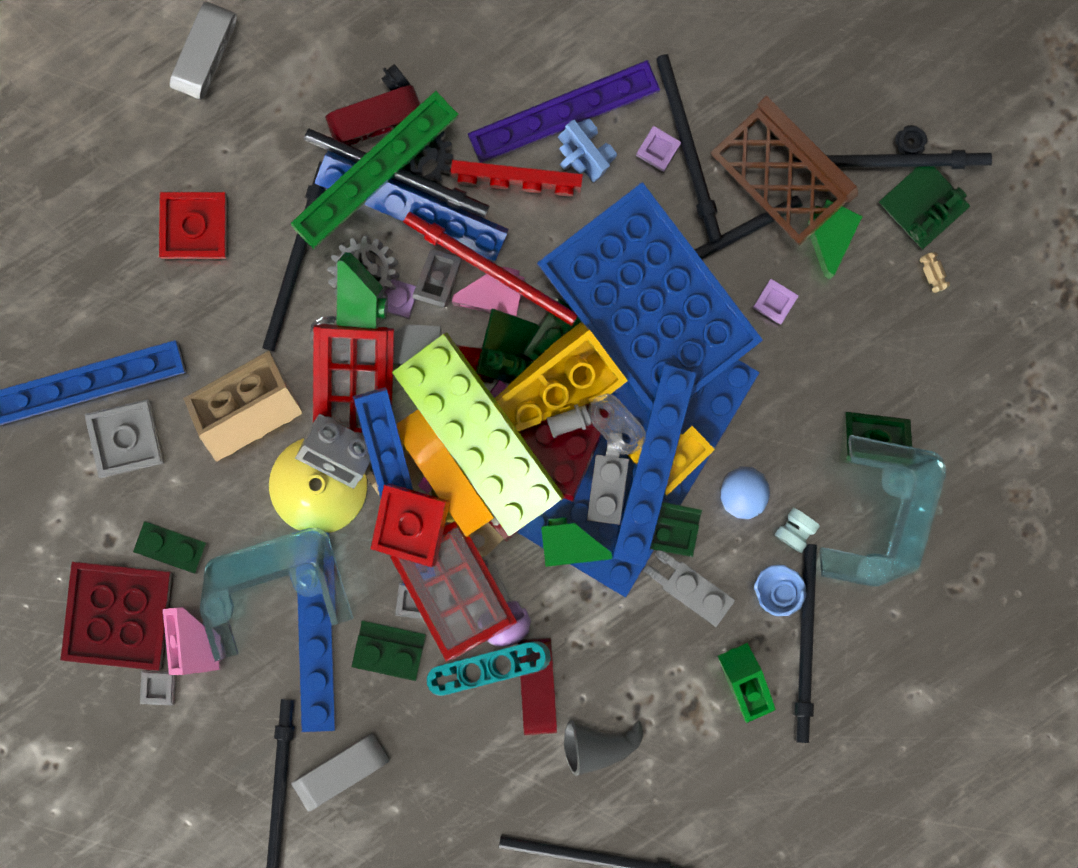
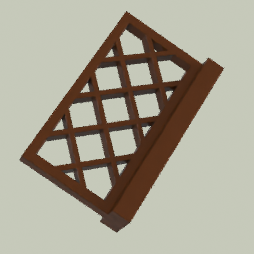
(809, 157)

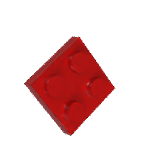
(193, 225)
(410, 525)

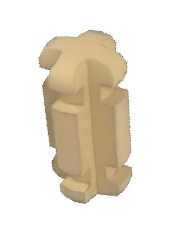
(934, 272)

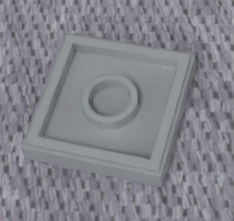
(124, 438)

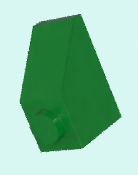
(834, 237)
(358, 295)
(570, 544)
(747, 682)

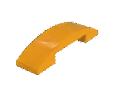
(443, 473)

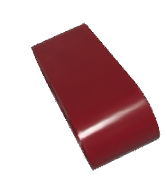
(372, 116)
(538, 694)

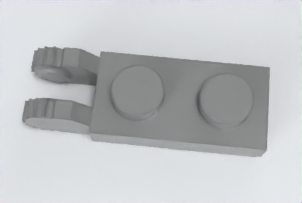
(692, 590)

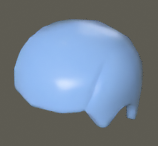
(745, 492)
(780, 590)

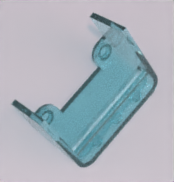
(907, 474)
(302, 555)

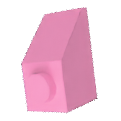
(489, 294)
(187, 644)

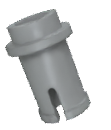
(569, 421)

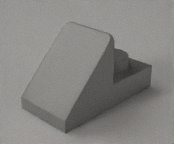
(437, 278)

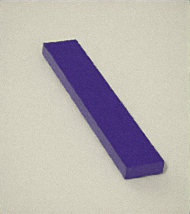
(553, 115)

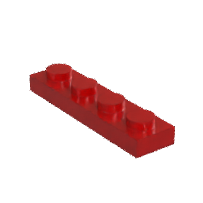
(502, 176)

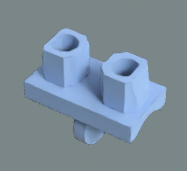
(581, 151)

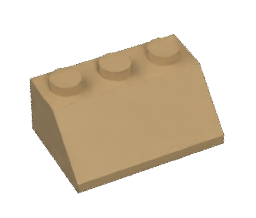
(242, 406)

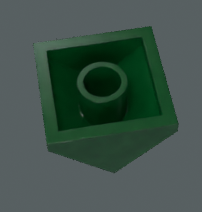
(874, 427)

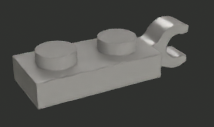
(607, 487)

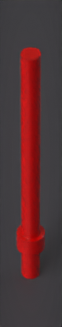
(436, 235)

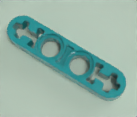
(487, 665)

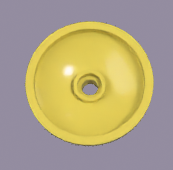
(302, 507)

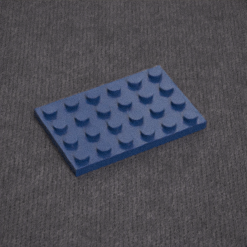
(648, 296)

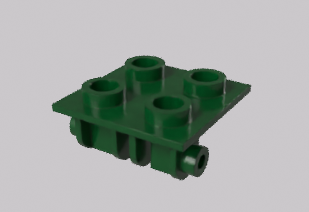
(925, 204)
(503, 345)

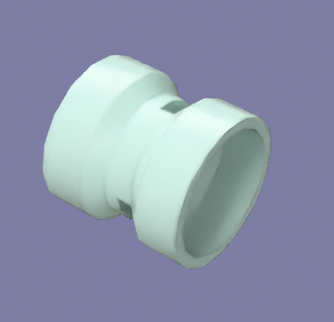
(796, 537)

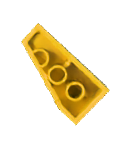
(565, 375)

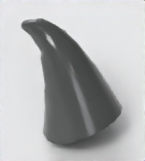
(593, 750)

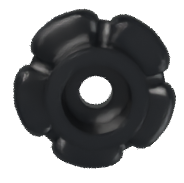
(394, 78)
(914, 133)

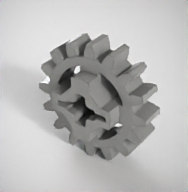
(364, 253)

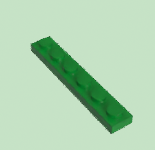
(374, 170)

